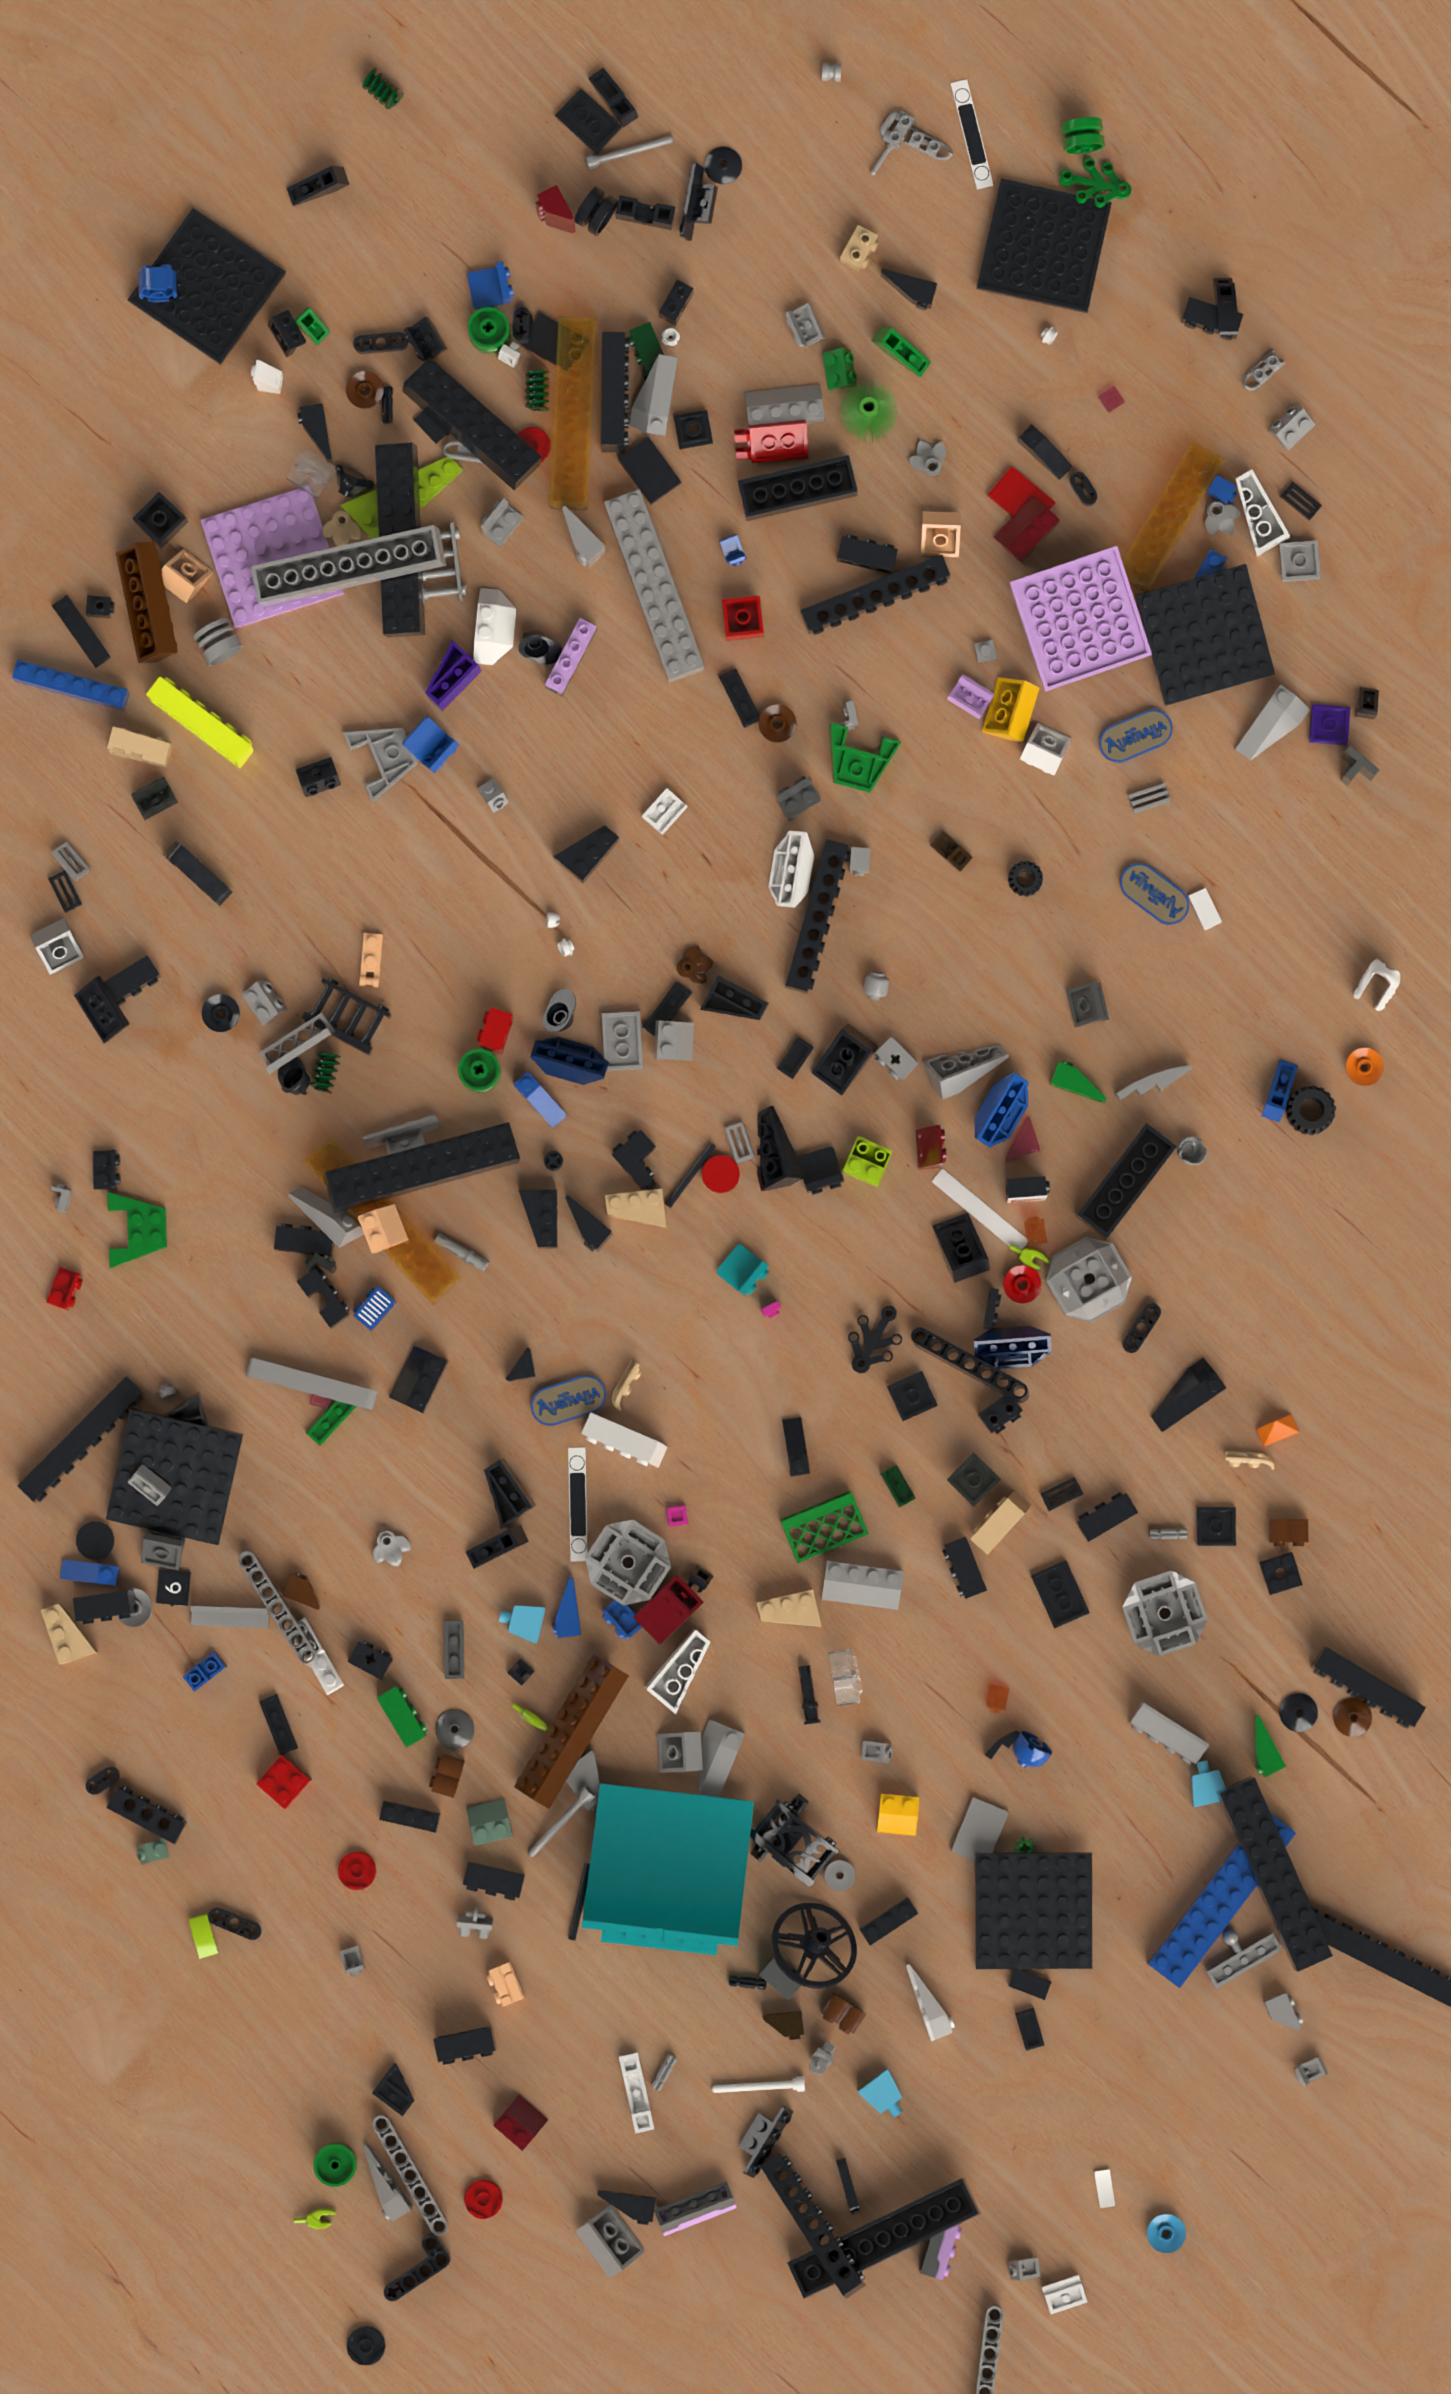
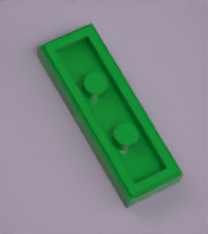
(330, 1421)

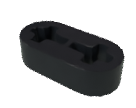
(526, 325)
(1080, 491)
(105, 1784)

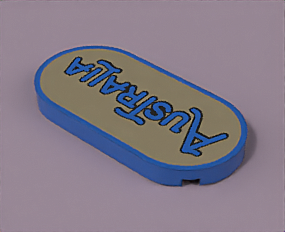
(1135, 736)
(1154, 894)
(568, 1400)

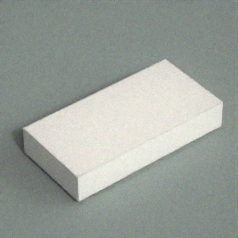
(1205, 909)

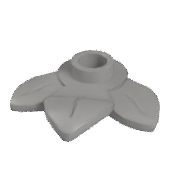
(927, 455)
(1223, 520)
(391, 1551)

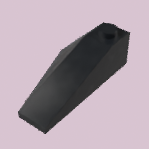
(778, 1159)
(1190, 1392)

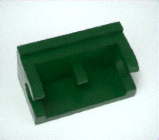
(897, 1486)

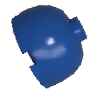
(1030, 1751)

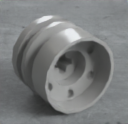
(216, 639)

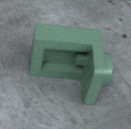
(152, 1851)

